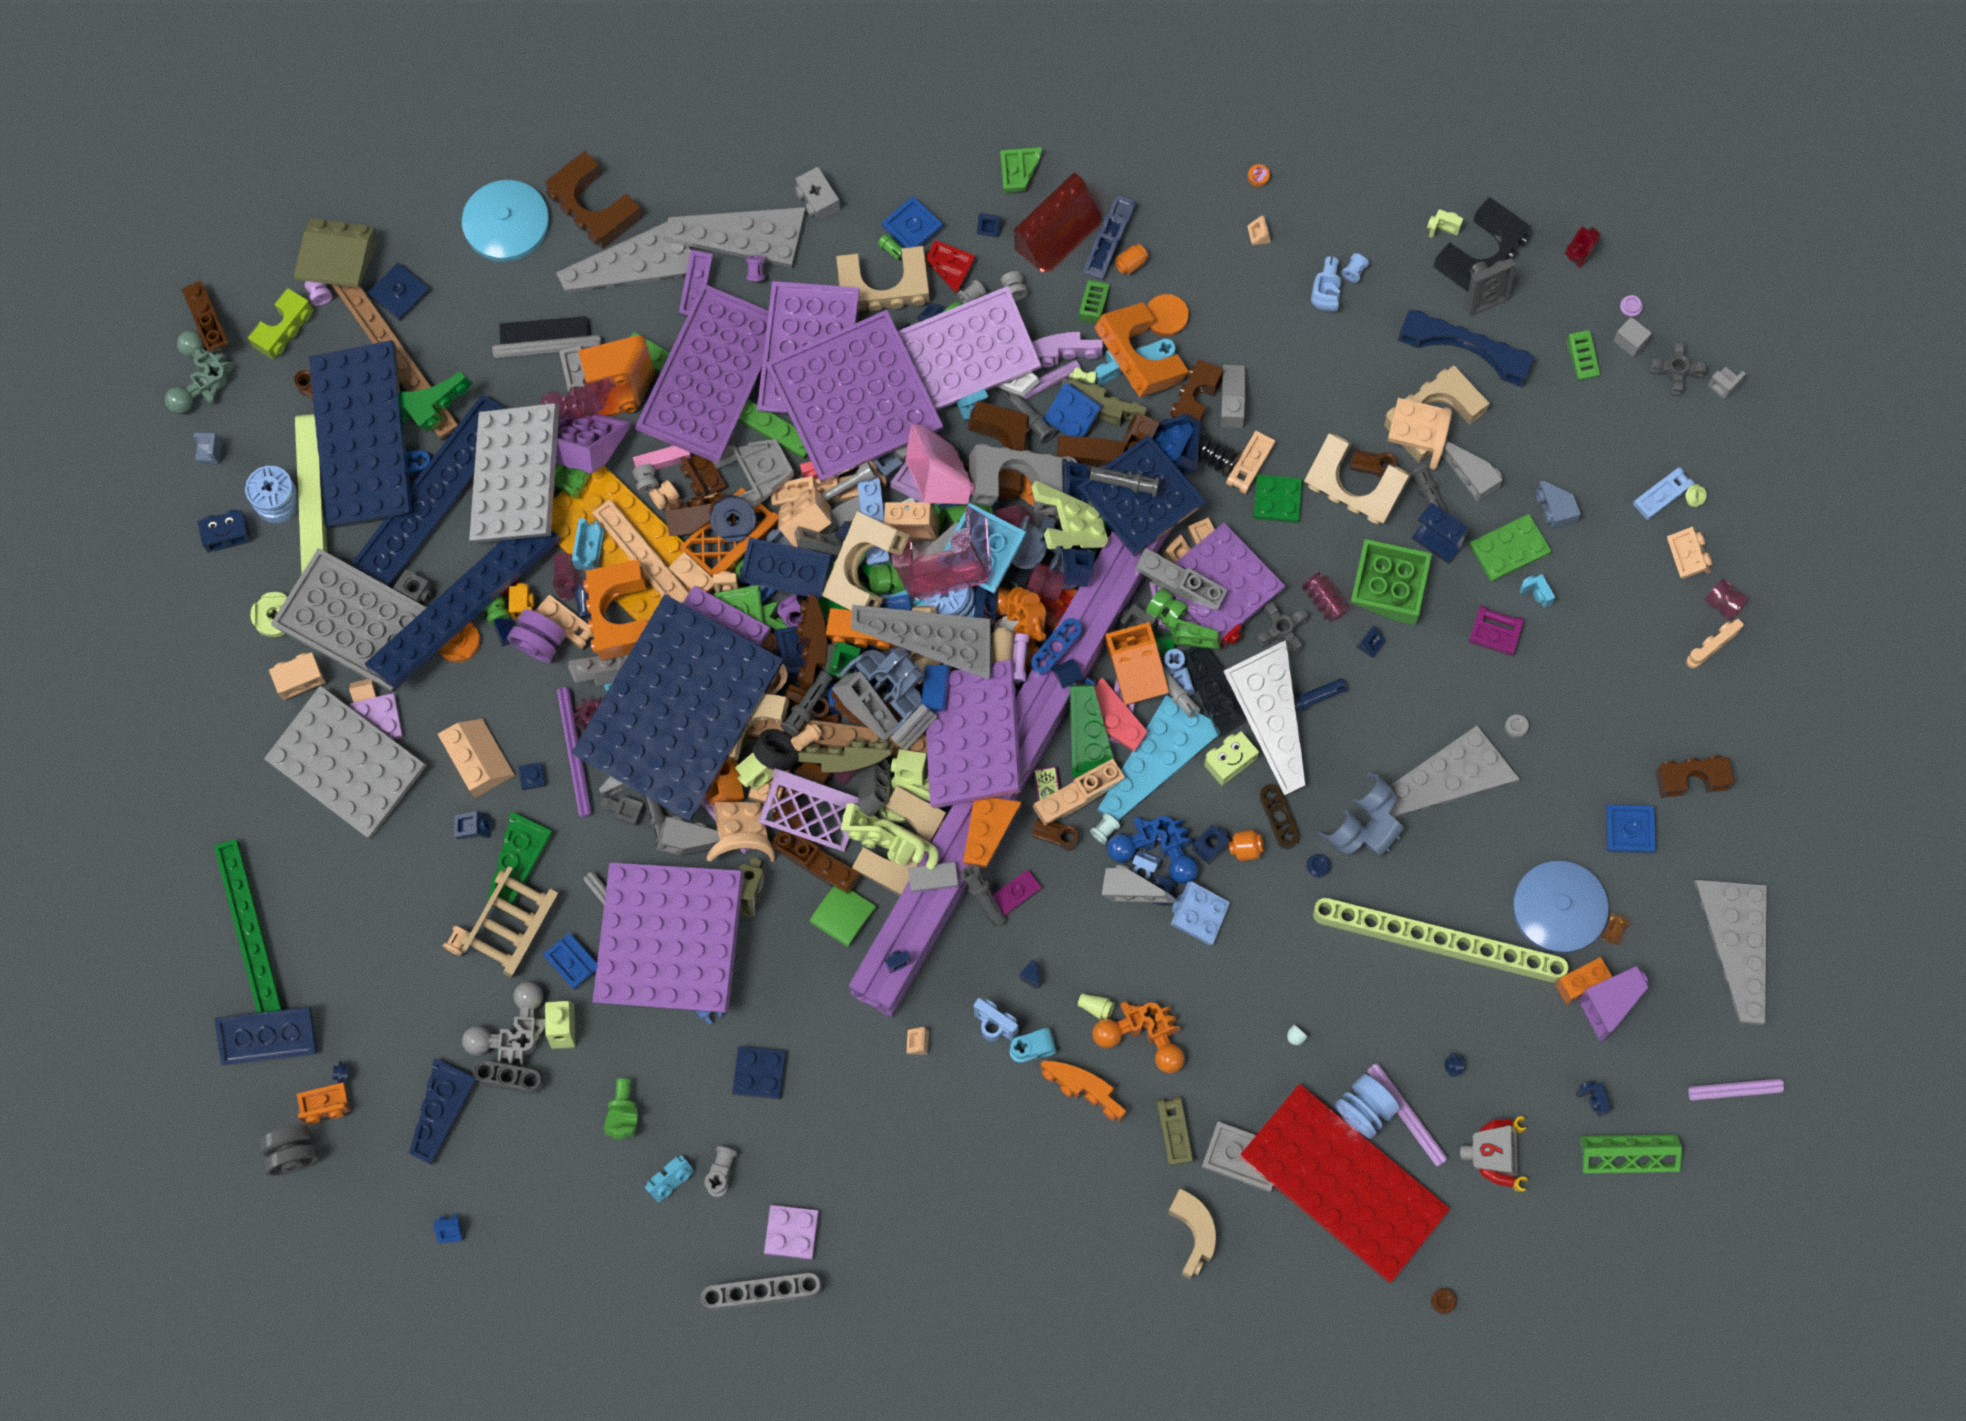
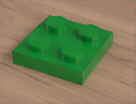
(1277, 498)

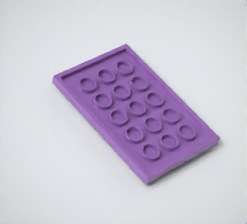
(798, 317)
(975, 739)

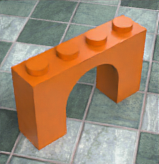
(1143, 374)
(604, 586)

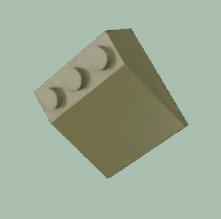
(335, 252)

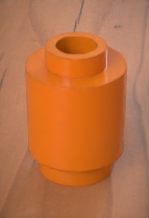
(1131, 259)

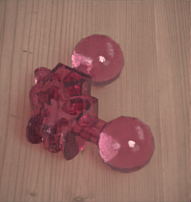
(581, 401)

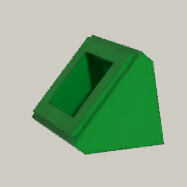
(1164, 643)

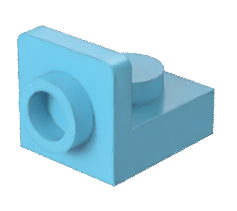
(1107, 372)
(967, 402)
(1542, 591)

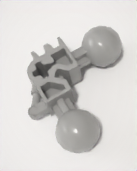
(478, 1039)

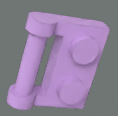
(1019, 655)

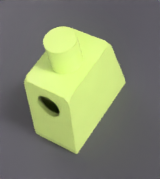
(560, 1022)

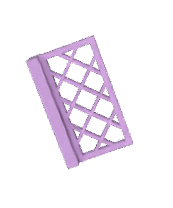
(811, 789)

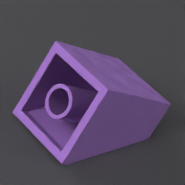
(1612, 999)

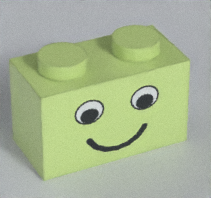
(1231, 757)

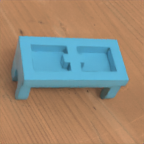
(587, 545)

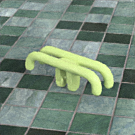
(906, 843)

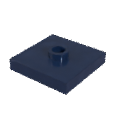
(399, 291)

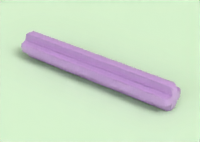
(1735, 1089)

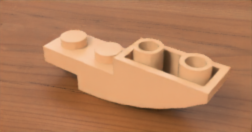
(1079, 793)

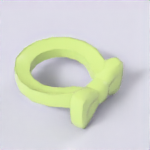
(1082, 376)

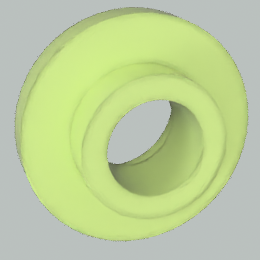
(1695, 495)

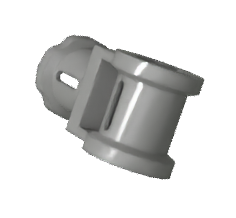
(720, 1171)

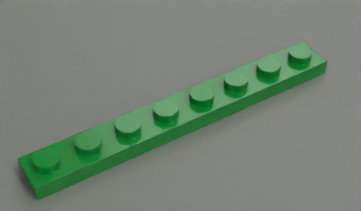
(247, 926)

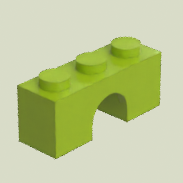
(272, 339)

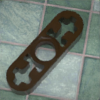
(1279, 834)

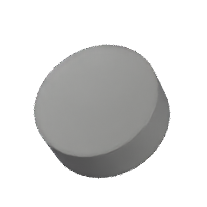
(1516, 726)

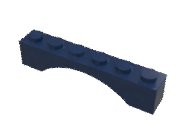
(1424, 331)
(1077, 561)

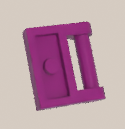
(1494, 636)

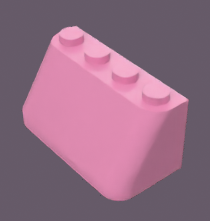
(936, 468)

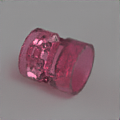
(1046, 582)
(1726, 599)

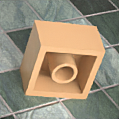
(807, 511)

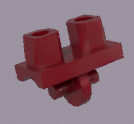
(1582, 245)

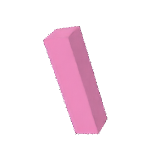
(662, 458)

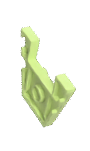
(1078, 520)

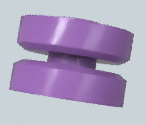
(536, 635)

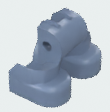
(1034, 547)
(900, 671)
(1378, 833)

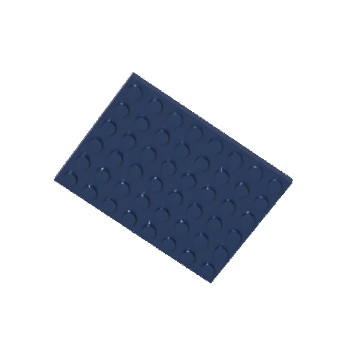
(677, 707)

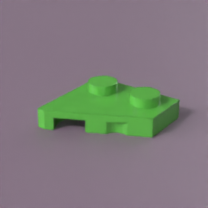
(1018, 167)
(1193, 635)

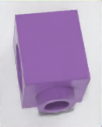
(790, 605)

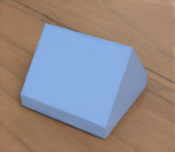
(1184, 680)

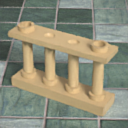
(531, 920)

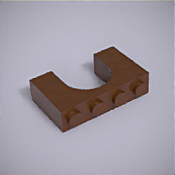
(601, 225)
(1010, 430)

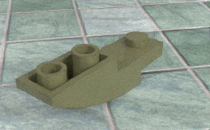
(1113, 408)
(854, 756)

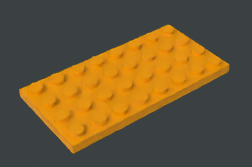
(598, 489)

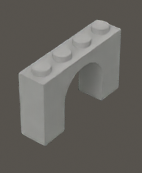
(987, 462)

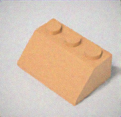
(476, 756)

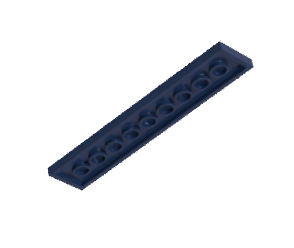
(431, 499)
(457, 607)

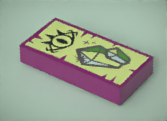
(1045, 781)

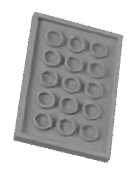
(514, 473)
(344, 613)
(345, 762)

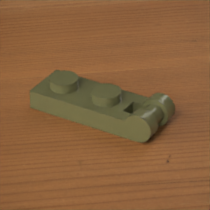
(1174, 1132)

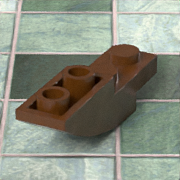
(205, 316)
(813, 636)
(815, 861)

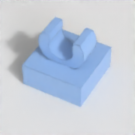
(1147, 862)

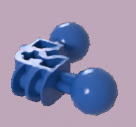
(1181, 869)

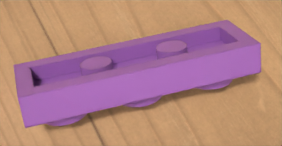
(696, 275)

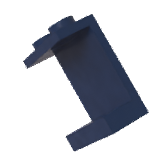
(1188, 459)
(1440, 533)

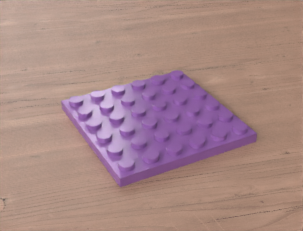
(852, 395)
(668, 937)

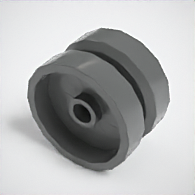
(287, 1150)

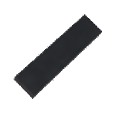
(543, 329)

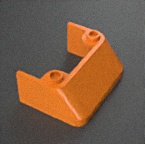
(625, 365)

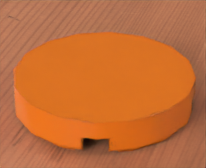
(1169, 315)
(462, 645)

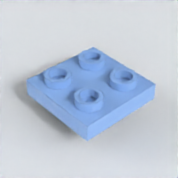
(1199, 913)
(987, 1013)

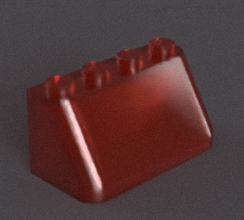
(1057, 225)

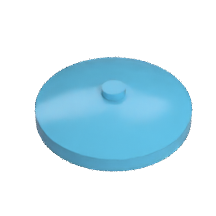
(505, 220)

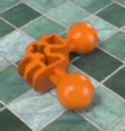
(1029, 612)
(1168, 1057)

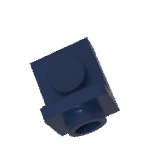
(472, 825)
(1598, 1098)

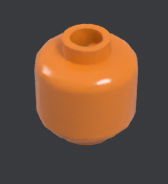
(1247, 845)

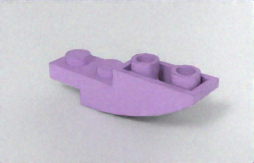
(1067, 346)

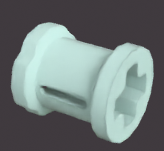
(1105, 828)

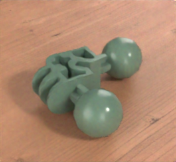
(204, 382)

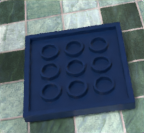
(1138, 516)

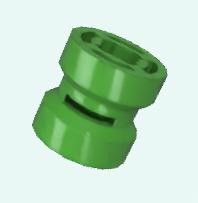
(496, 610)

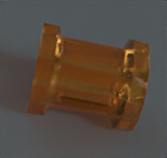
(1614, 929)

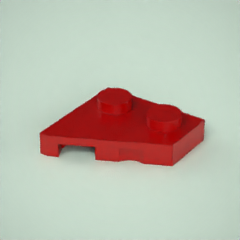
(950, 264)

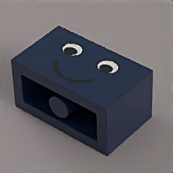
(224, 531)

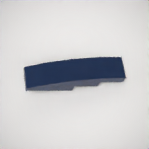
(1109, 237)

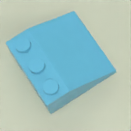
(1003, 544)

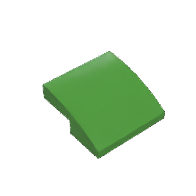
(842, 915)

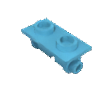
(678, 1172)

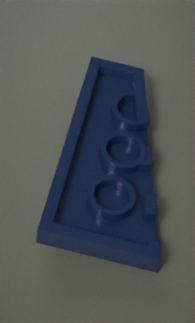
(443, 1102)

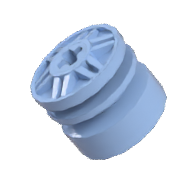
(280, 502)
(957, 602)
(1370, 1103)

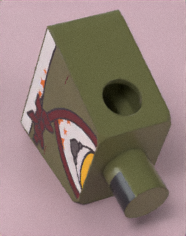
(752, 887)

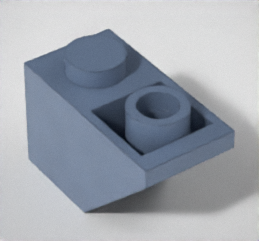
(1558, 505)

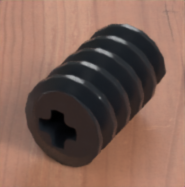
(1216, 456)

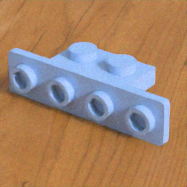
(872, 504)

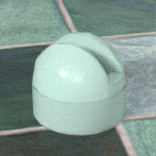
(1296, 1036)

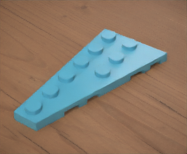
(1166, 749)

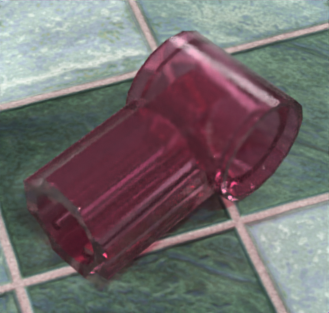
(564, 576)

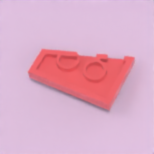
(1118, 719)

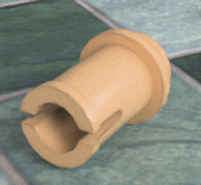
(809, 735)

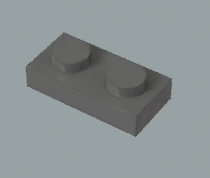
(818, 541)

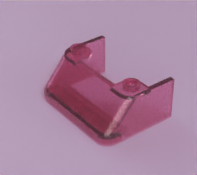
(949, 570)

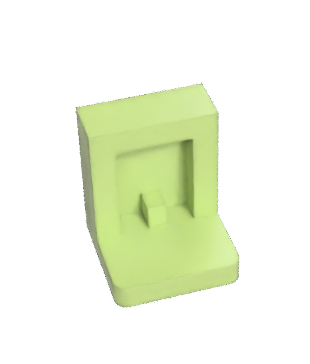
(1445, 221)

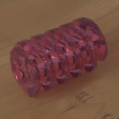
(1325, 597)

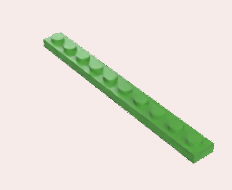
(761, 422)

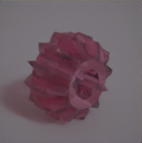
(583, 715)

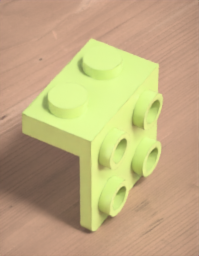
(861, 828)

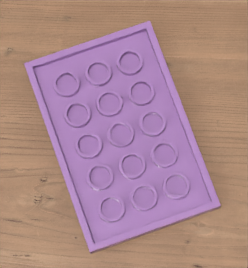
(970, 348)

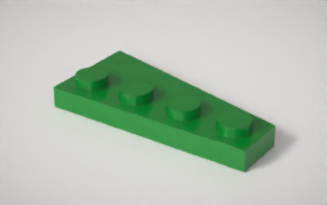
(1088, 734)
(520, 851)

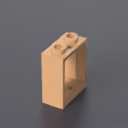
(918, 521)

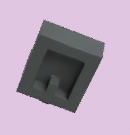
(1137, 615)

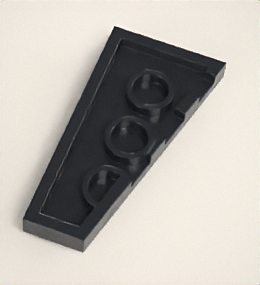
(1214, 690)

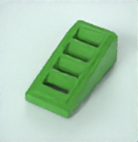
(1091, 316)
(1586, 342)

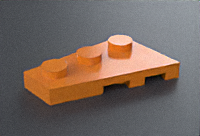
(987, 827)

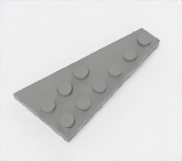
(631, 262)
(1452, 774)

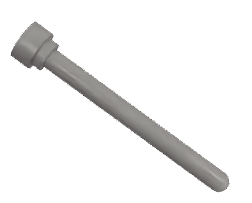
(865, 473)

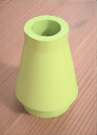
(1098, 1006)

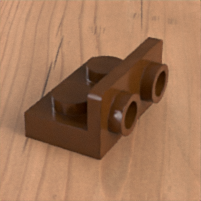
(703, 476)

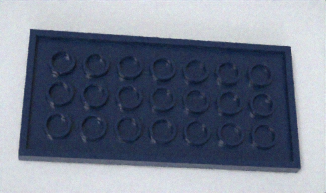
(360, 434)

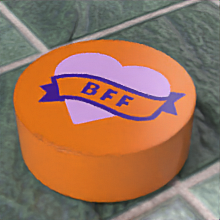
(1258, 175)

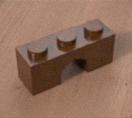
(1203, 379)
(810, 772)
(1714, 772)

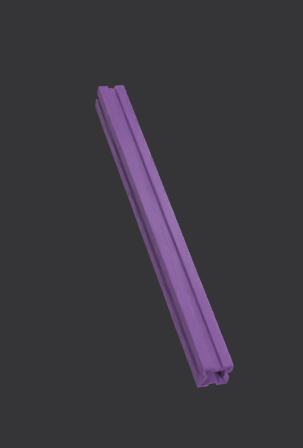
(1039, 710)

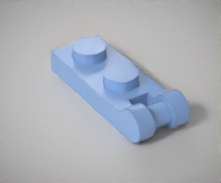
(1663, 493)

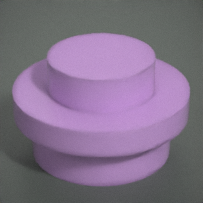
(1631, 306)

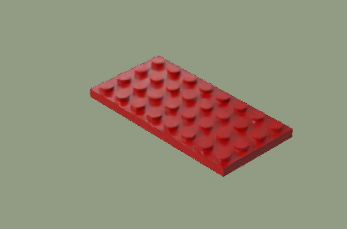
(1344, 1183)

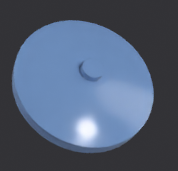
(1560, 907)

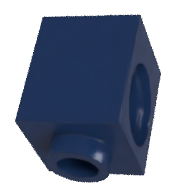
(1208, 853)

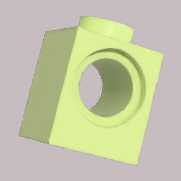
(909, 767)
(753, 773)

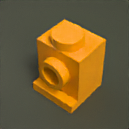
(520, 599)

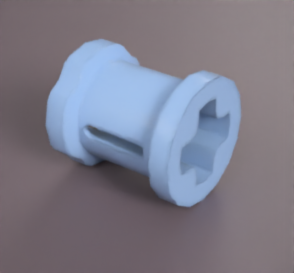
(1355, 268)
(1174, 655)

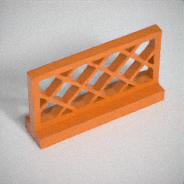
(737, 554)

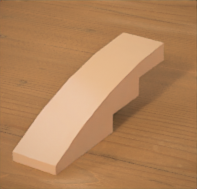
(793, 488)

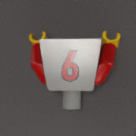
(1496, 1152)

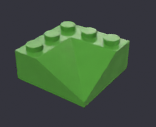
(1391, 580)

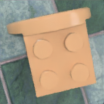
(1420, 427)
(739, 828)

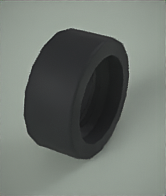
(771, 758)

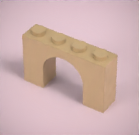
(909, 291)
(1450, 388)
(1325, 477)
(863, 534)
(925, 822)

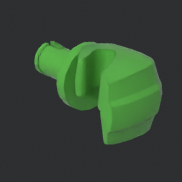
(622, 1116)

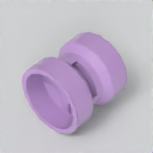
(318, 293)

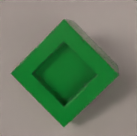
(841, 656)

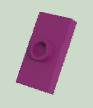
(1016, 892)

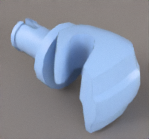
(1325, 287)

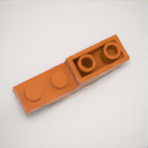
(1077, 1081)

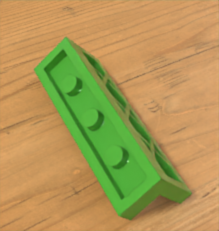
(1632, 1148)

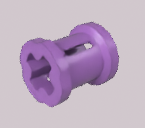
(755, 267)

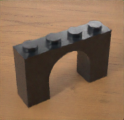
(1502, 225)

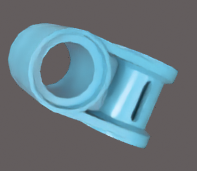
(1156, 351)
(1035, 1045)

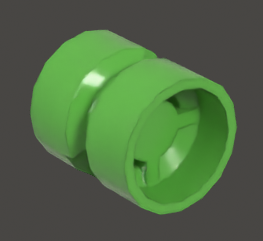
(884, 579)
(1162, 602)

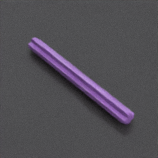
(576, 764)

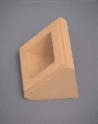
(1259, 232)
(1176, 549)
(362, 690)
(918, 1041)

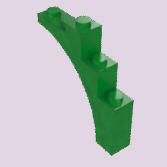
(427, 403)

